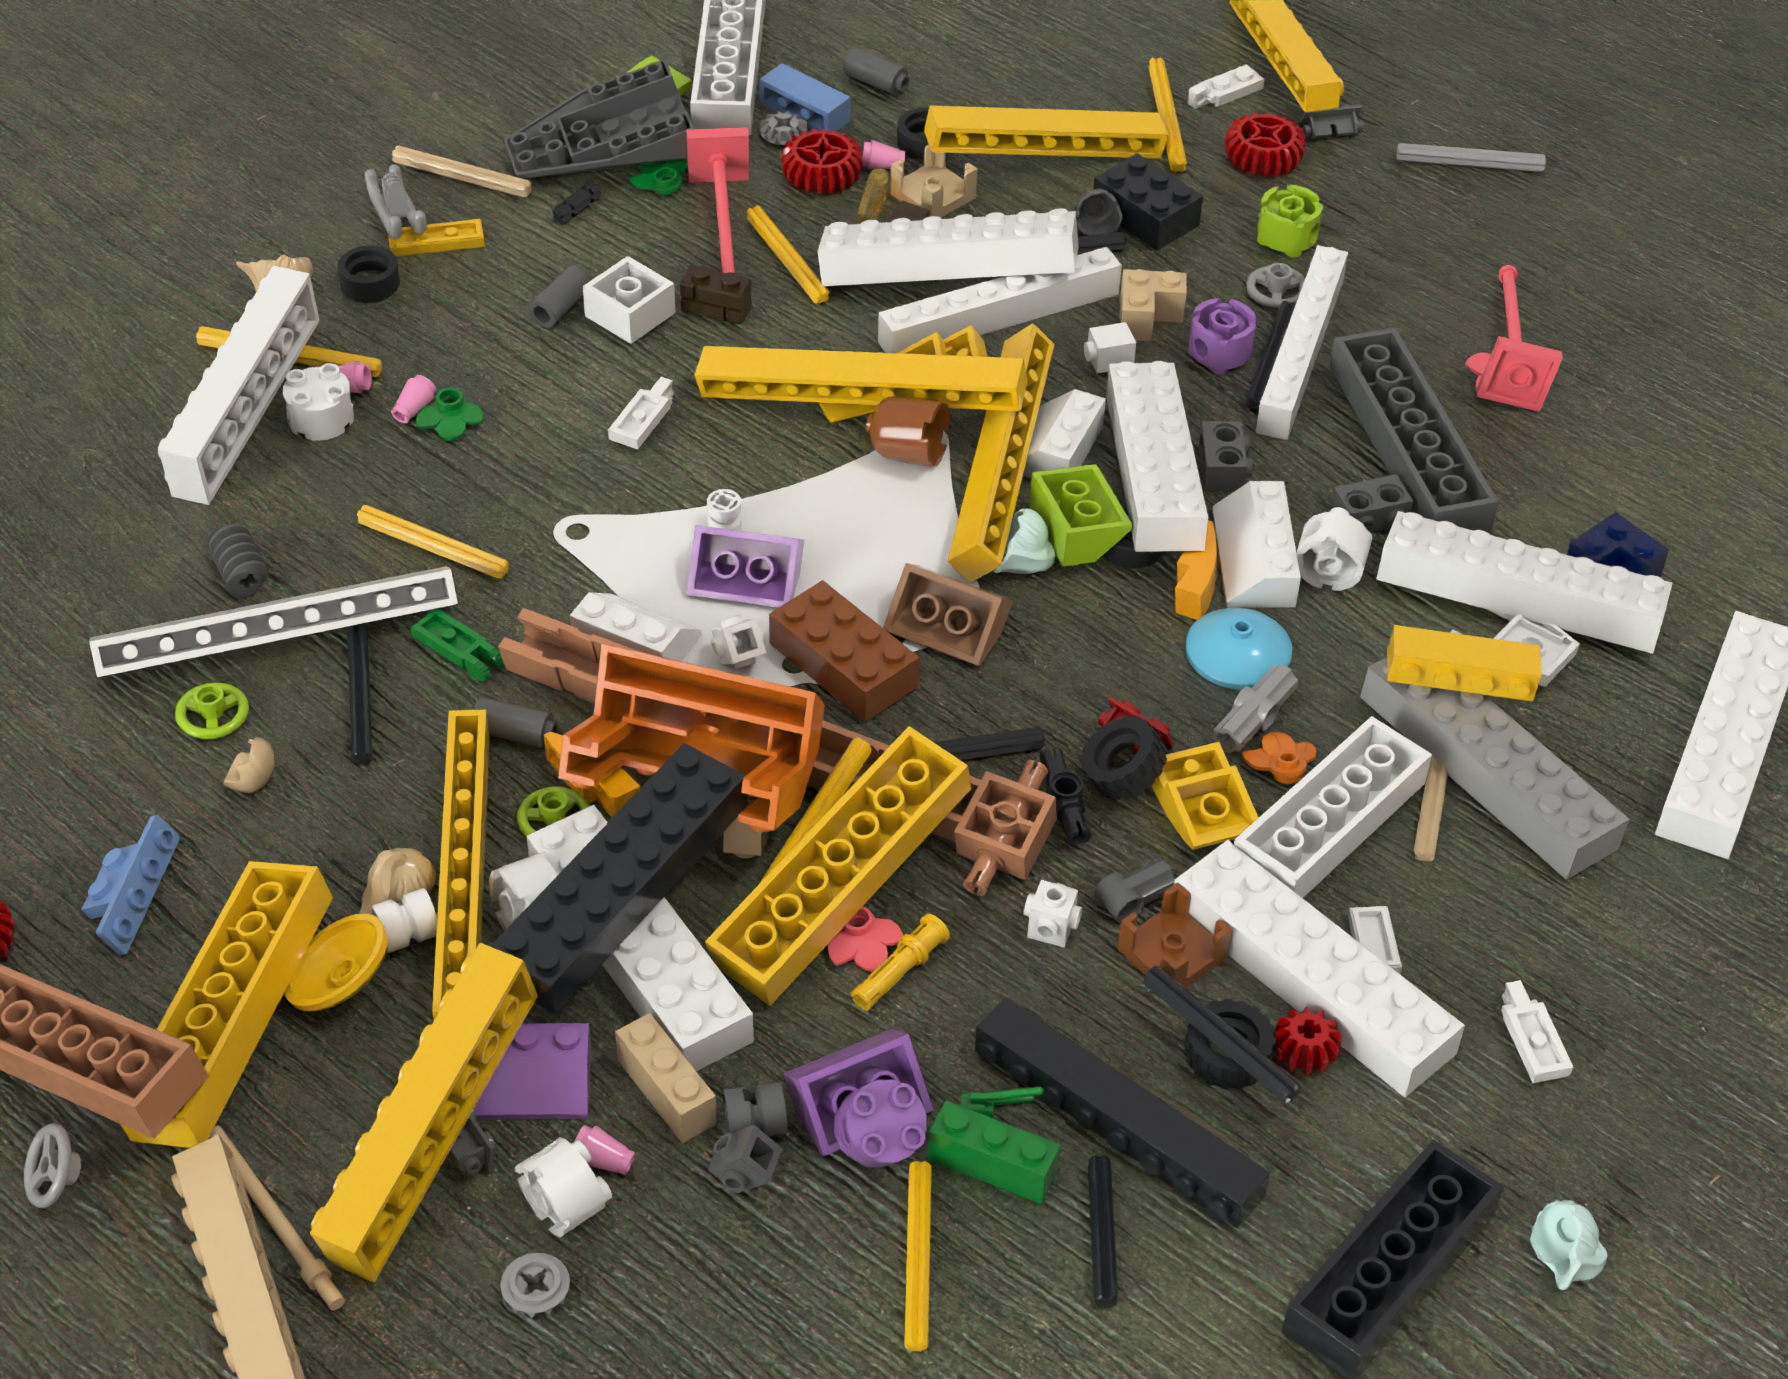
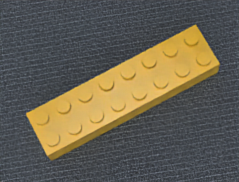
(838, 865)
(239, 985)
(424, 1113)

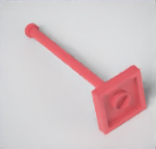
(719, 157)
(1517, 370)

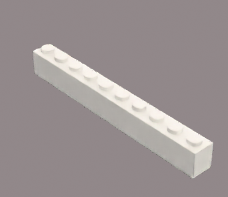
(272, 621)

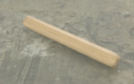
(461, 171)
(1430, 812)

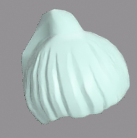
(1027, 545)
(1568, 1242)

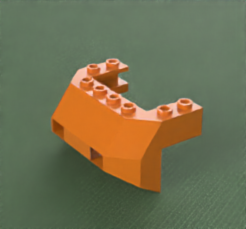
(658, 703)

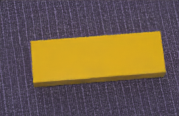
(439, 238)

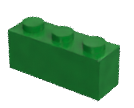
(993, 1152)

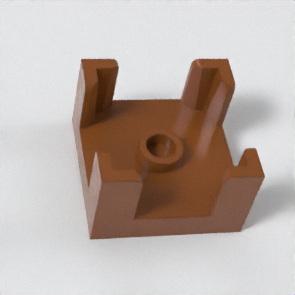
(1174, 940)

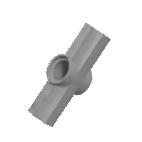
(1255, 708)

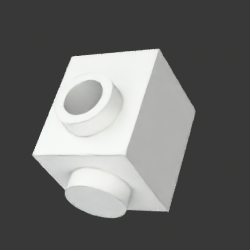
(1109, 345)

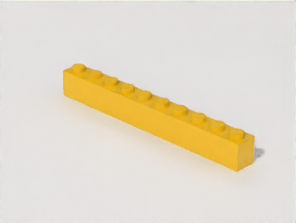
(860, 377)
(1000, 465)
(461, 847)

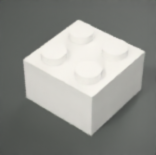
(629, 299)

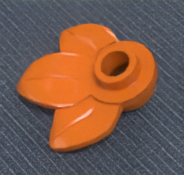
(1281, 757)

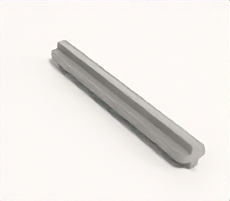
(1471, 157)

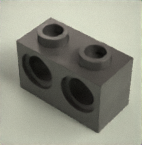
(1224, 455)
(1373, 501)

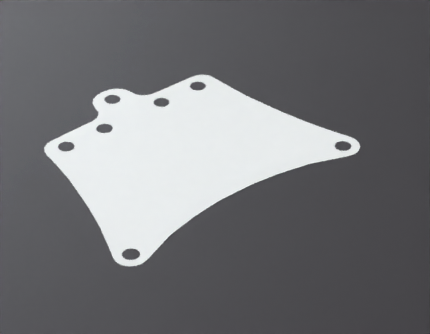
(856, 535)

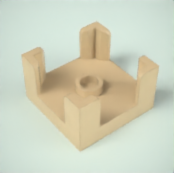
(934, 185)

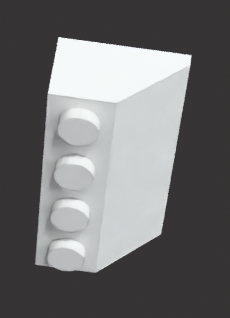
(1257, 547)

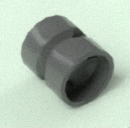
(759, 1107)

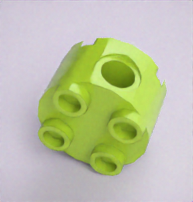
(1289, 219)

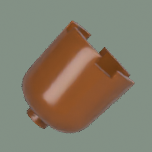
(909, 429)

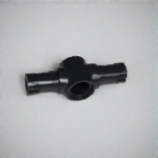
(1068, 790)

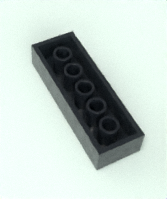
(1392, 1260)

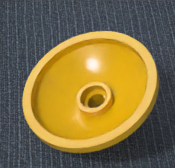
(338, 963)

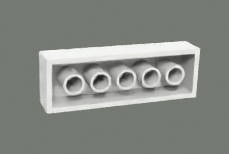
(1336, 806)

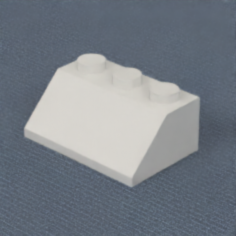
(1065, 431)
(634, 626)

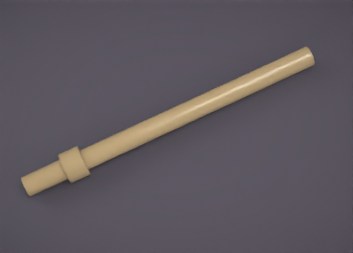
(313, 1270)

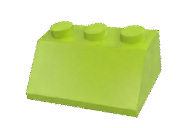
(1079, 512)

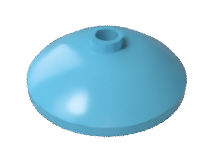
(1236, 646)

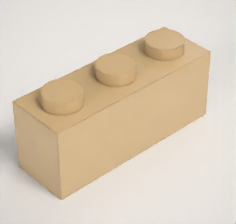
(666, 1078)

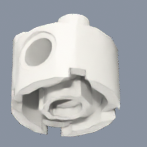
(318, 402)
(1333, 550)
(519, 885)
(562, 1185)

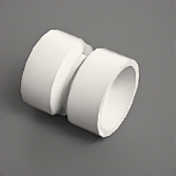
(407, 920)

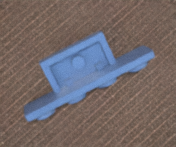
(129, 883)

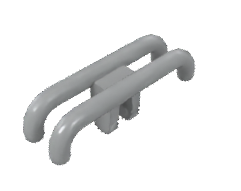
(395, 202)

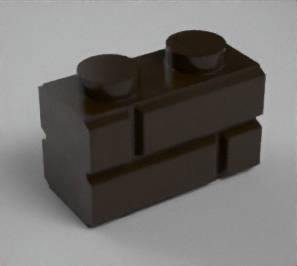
(716, 294)

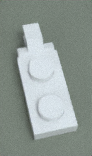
(1225, 87)
(642, 414)
(1534, 1035)

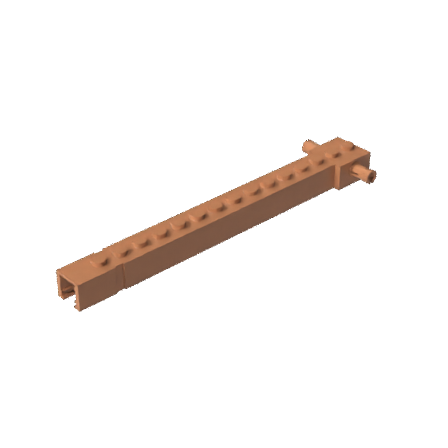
(994, 824)

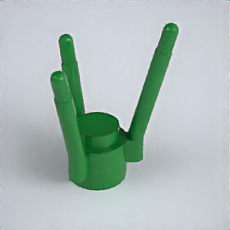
(985, 1102)

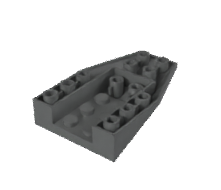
(606, 127)

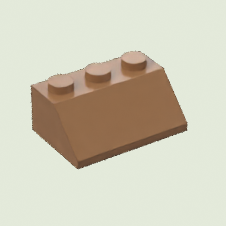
(946, 614)

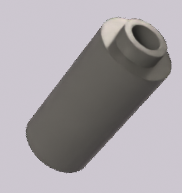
(876, 71)
(558, 297)
(517, 722)

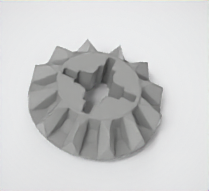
(774, 127)
(531, 1269)

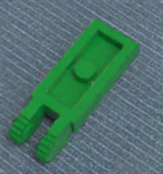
(457, 643)

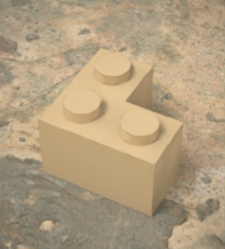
(1150, 298)

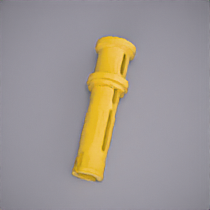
(911, 952)

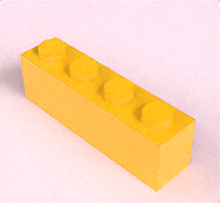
(1463, 663)

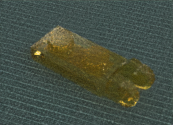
(873, 196)

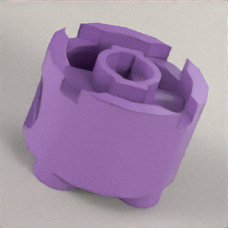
(1222, 334)
(881, 1123)

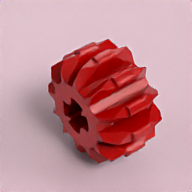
(1307, 1040)

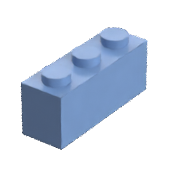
(817, 103)

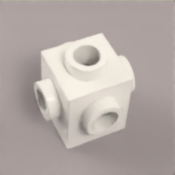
(750, 641)
(1052, 913)

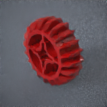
(1265, 144)
(822, 161)

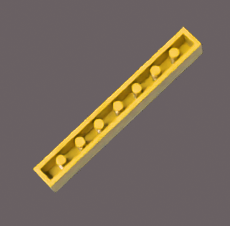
(1291, 53)
(1044, 132)

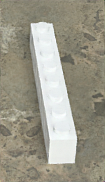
(1001, 302)
(1301, 343)

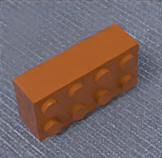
(844, 650)

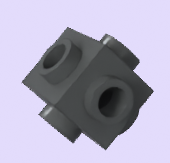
(744, 1159)

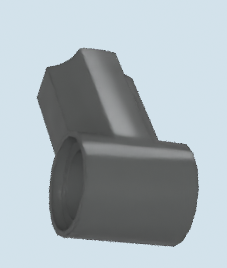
(1130, 893)

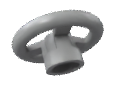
(1278, 279)
(55, 1165)

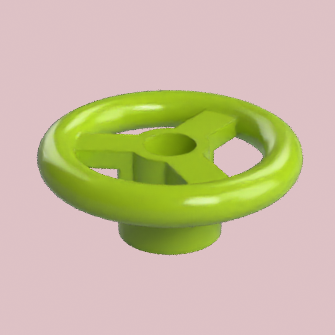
(211, 703)
(552, 806)

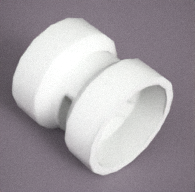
(724, 510)

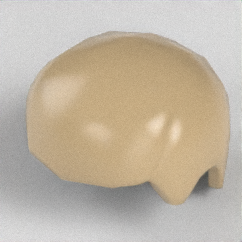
(251, 769)

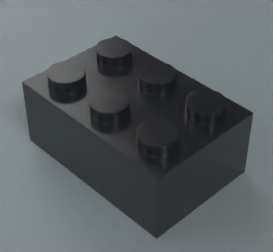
(1151, 201)

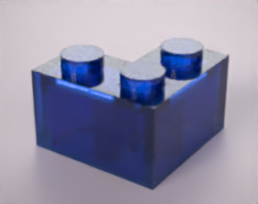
(1621, 544)

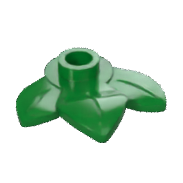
(661, 177)
(449, 414)

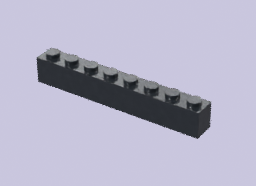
(1122, 1112)

